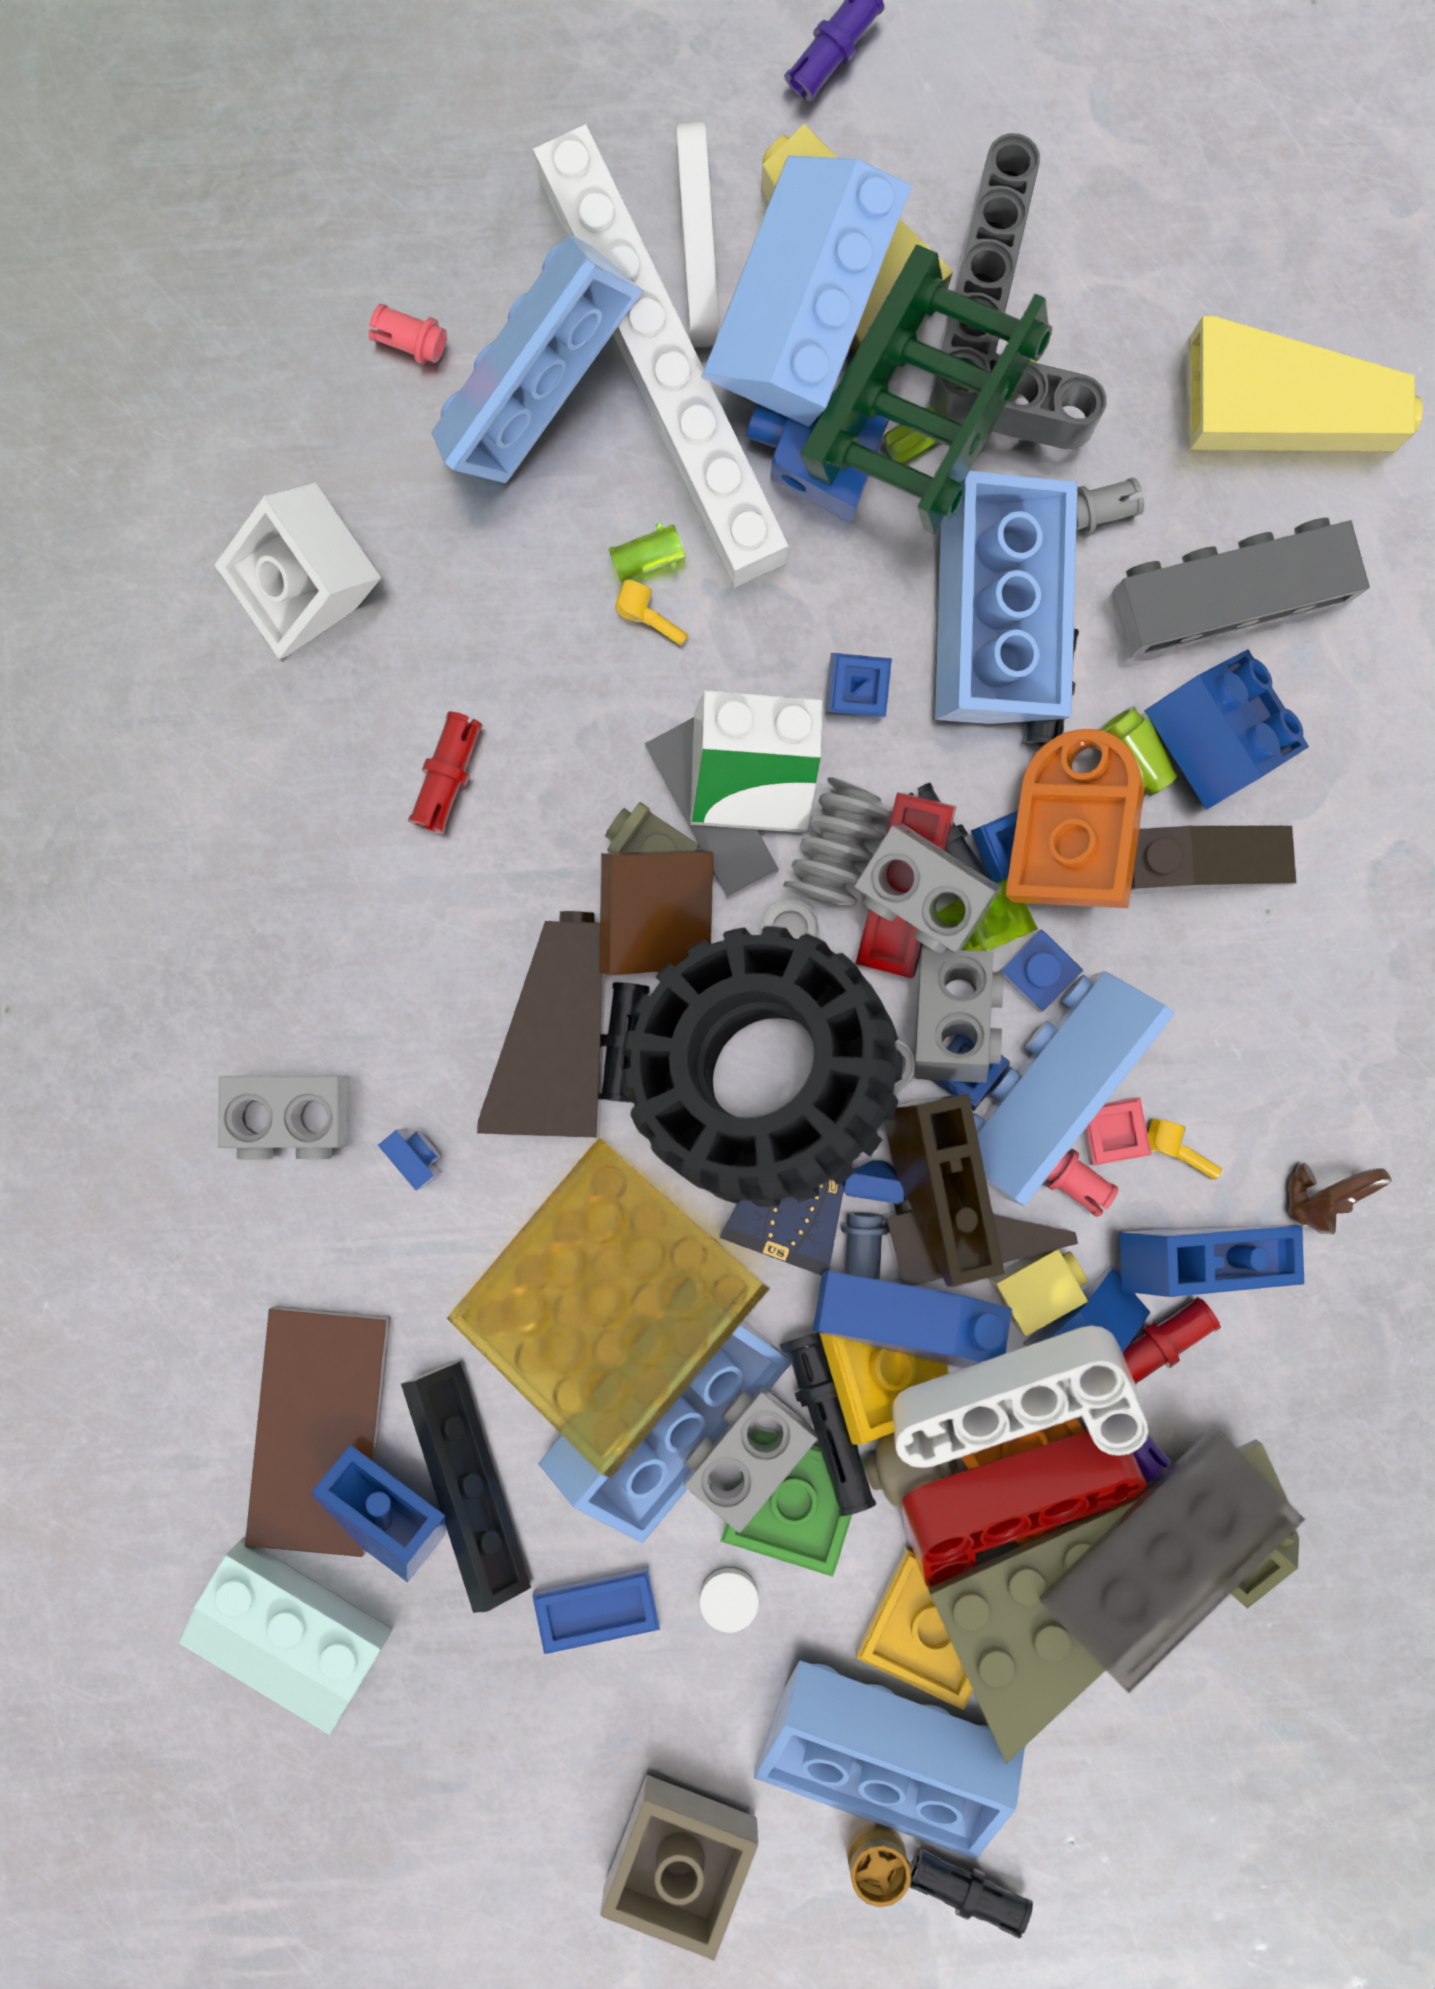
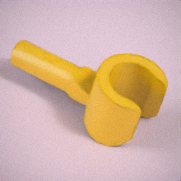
(633, 605)
(1166, 1138)

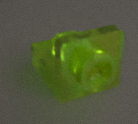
(1000, 925)

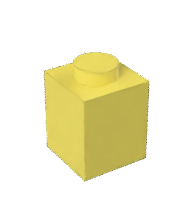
(1041, 1289)

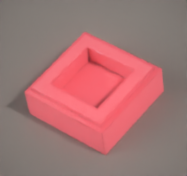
(1117, 1132)

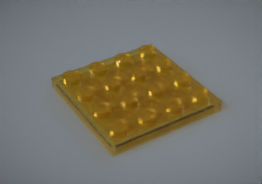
(607, 1306)

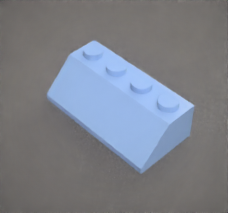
(806, 284)
(534, 361)
(1007, 601)
(1064, 1081)
(655, 1473)
(889, 1760)

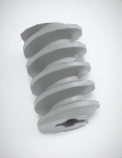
(839, 844)

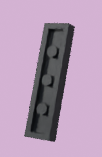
(466, 1487)

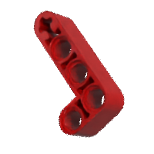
(1013, 1500)

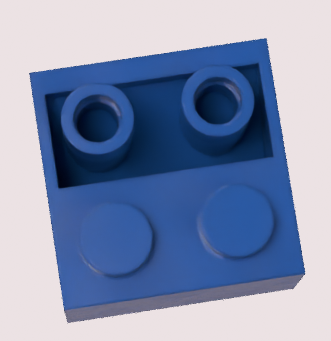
(1227, 728)

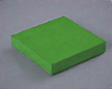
(799, 1518)

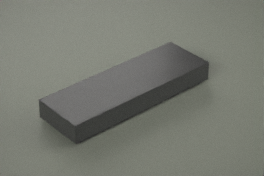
(738, 853)

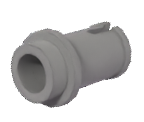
(1103, 504)

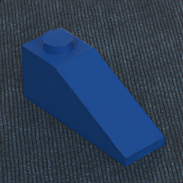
(1211, 1259)
(911, 1319)

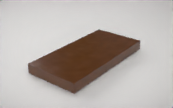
(313, 1404)

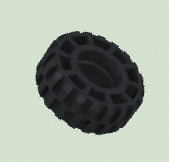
(703, 1007)

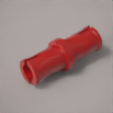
(445, 772)
(1166, 1341)

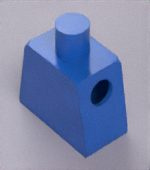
(790, 471)

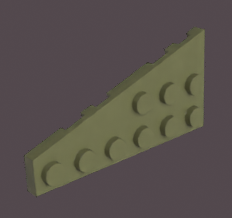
(1011, 1645)

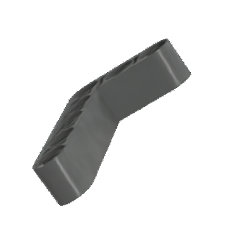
(996, 253)

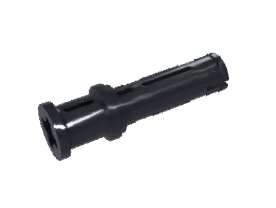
(820, 1395)

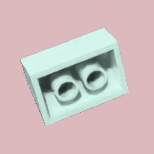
(284, 1635)

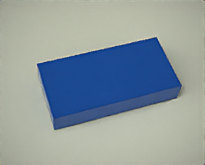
(596, 1610)

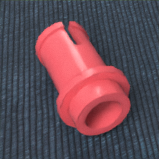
(408, 333)
(1082, 1184)

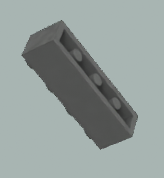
(1239, 587)

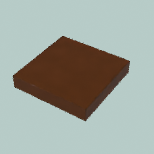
(653, 908)

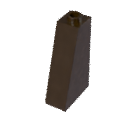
(553, 1049)

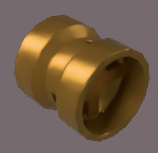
(881, 1879)

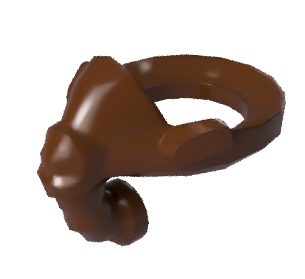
(1321, 1209)

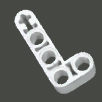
(998, 1404)

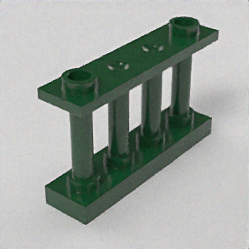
(894, 343)

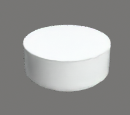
(792, 915)
(729, 1600)

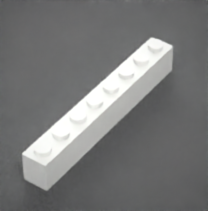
(666, 363)

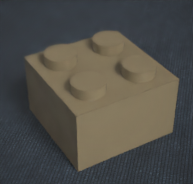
(680, 1867)

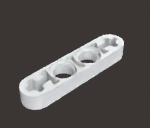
(697, 233)

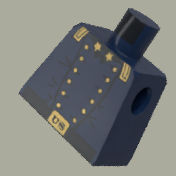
(789, 1232)

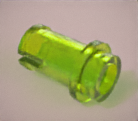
(647, 552)

